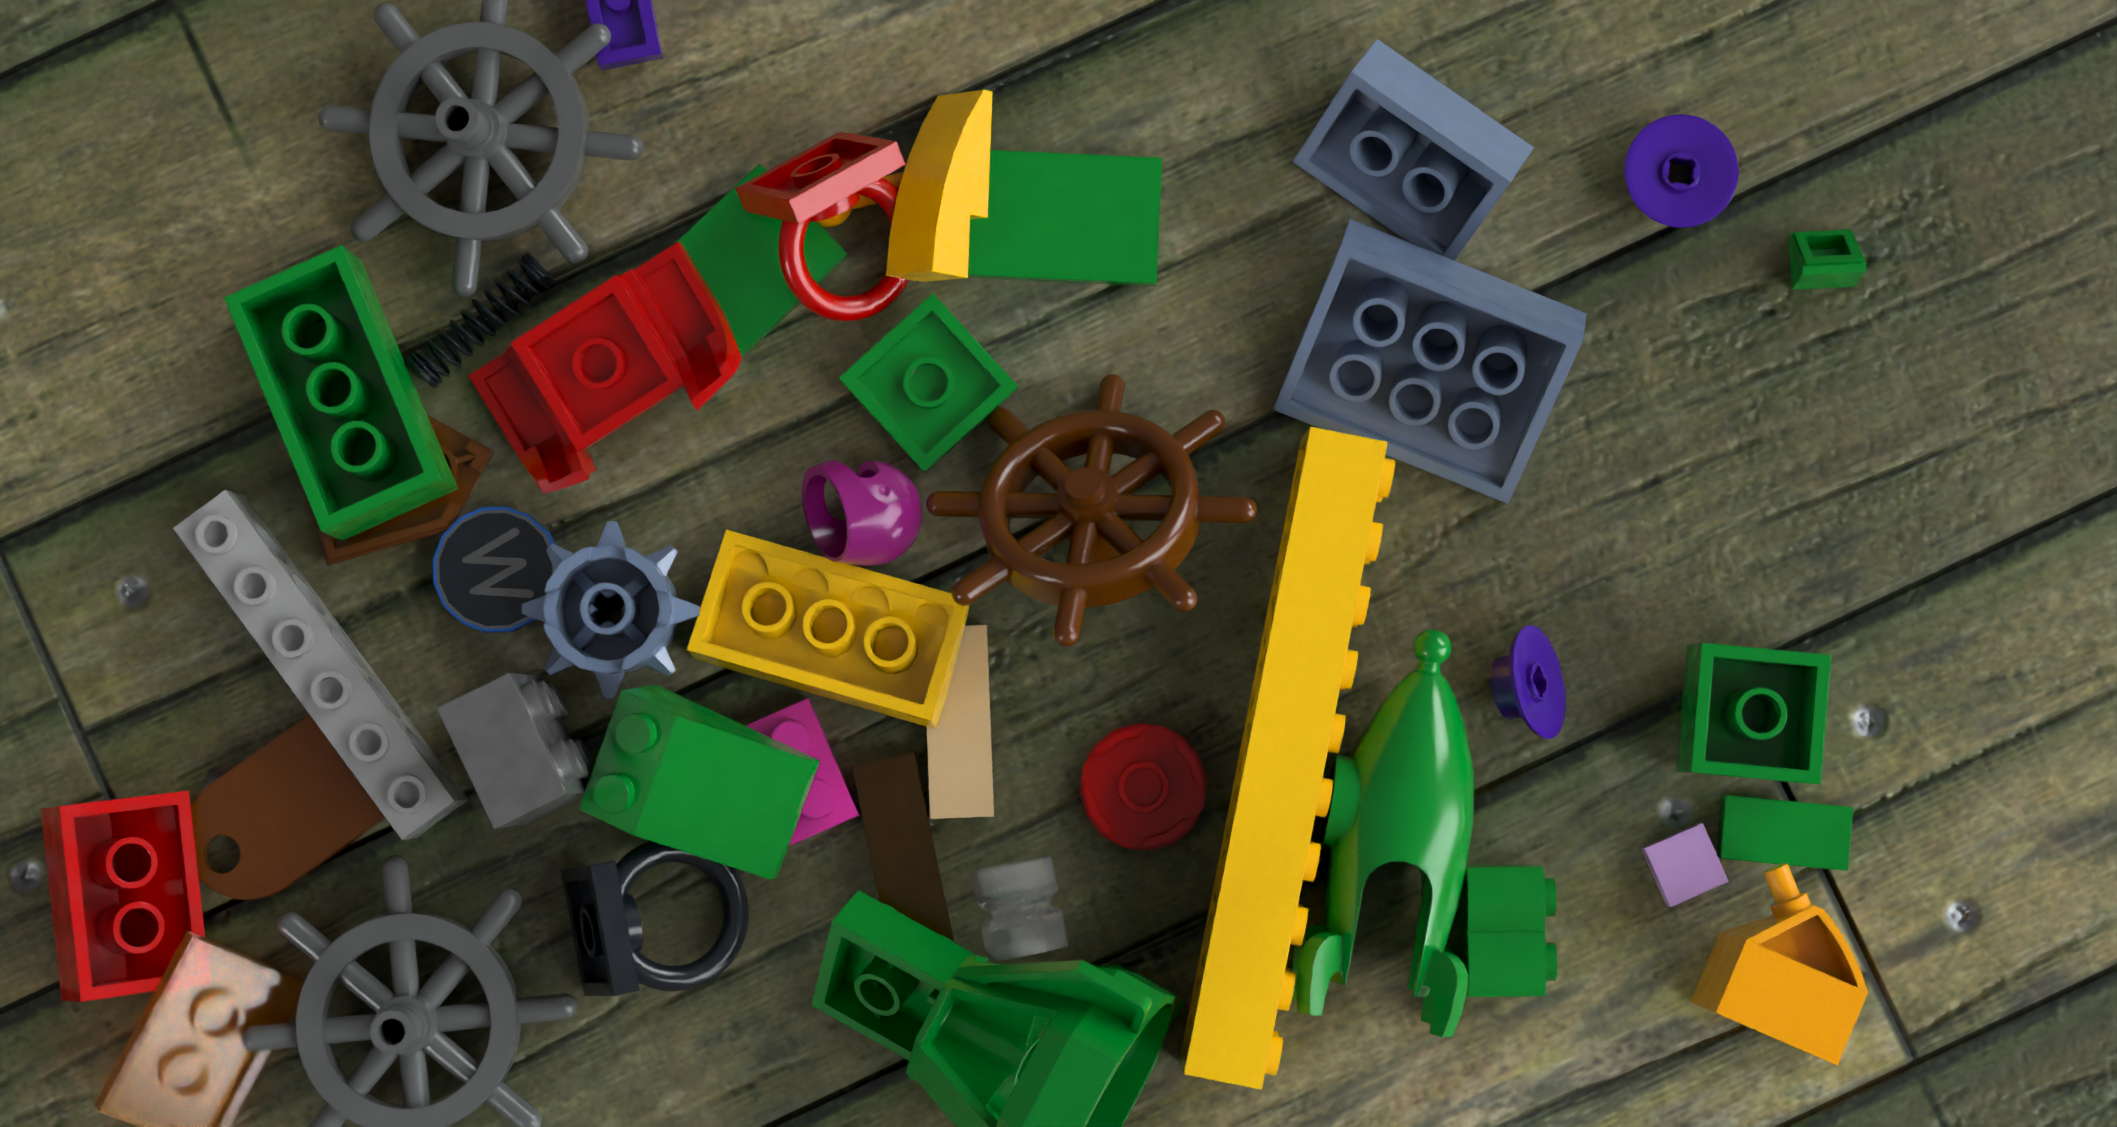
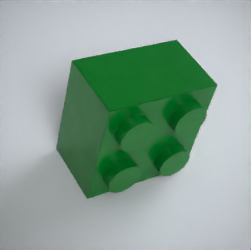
(1754, 713)

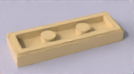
(962, 743)

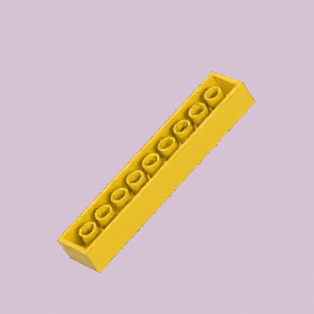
(1284, 757)

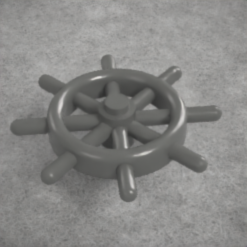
(479, 135)
(410, 1017)

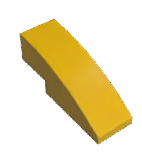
(942, 190)

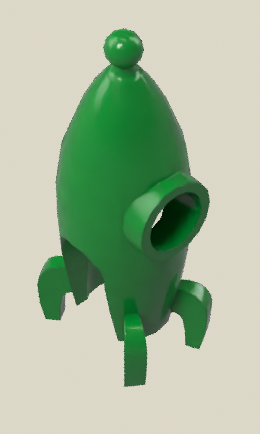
(1399, 801)

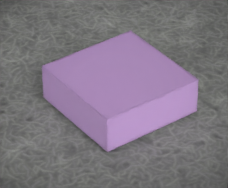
(1684, 864)

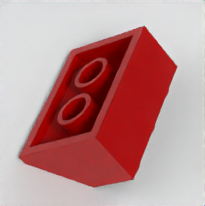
(120, 891)

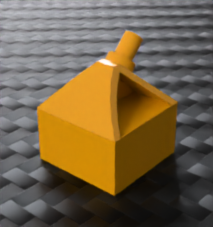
(1787, 974)

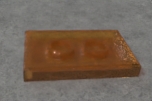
(187, 1048)

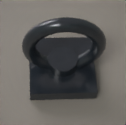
(610, 928)

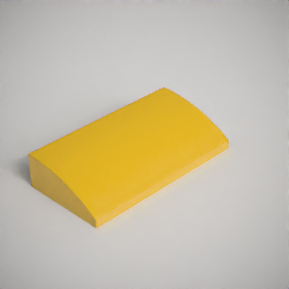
(829, 629)

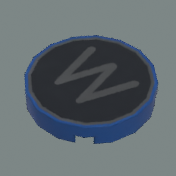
(491, 567)

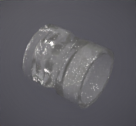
(1019, 908)

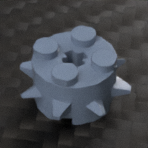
(573, 609)

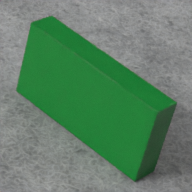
(1784, 832)

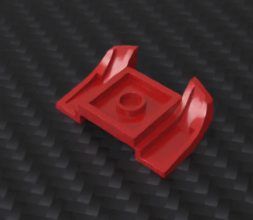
(607, 365)

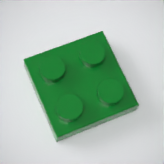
(928, 383)

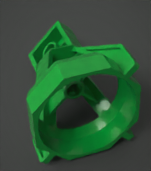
(979, 1023)

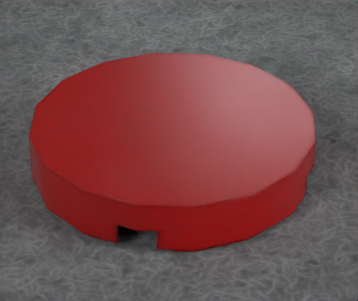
(1143, 786)

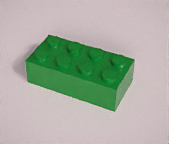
(340, 393)

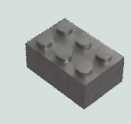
(518, 748)

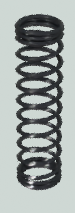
(430, 371)

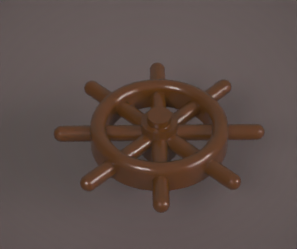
(1104, 554)

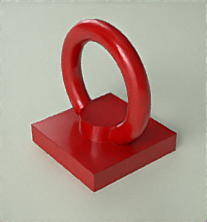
(816, 188)

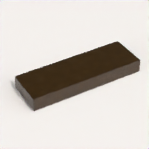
(902, 840)

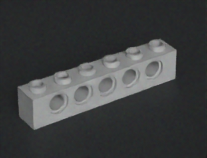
(320, 664)

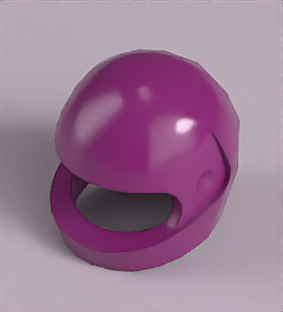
(879, 510)

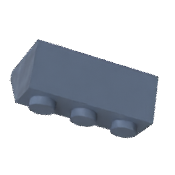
(1412, 153)

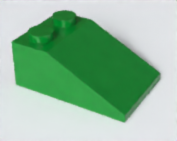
(698, 782)

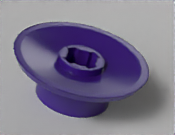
(1688, 142)
(1530, 683)

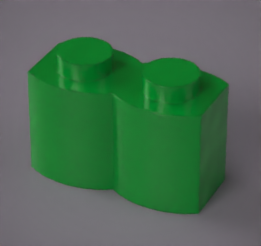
(1505, 930)

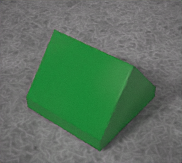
(1825, 259)

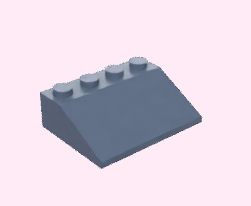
(1431, 360)

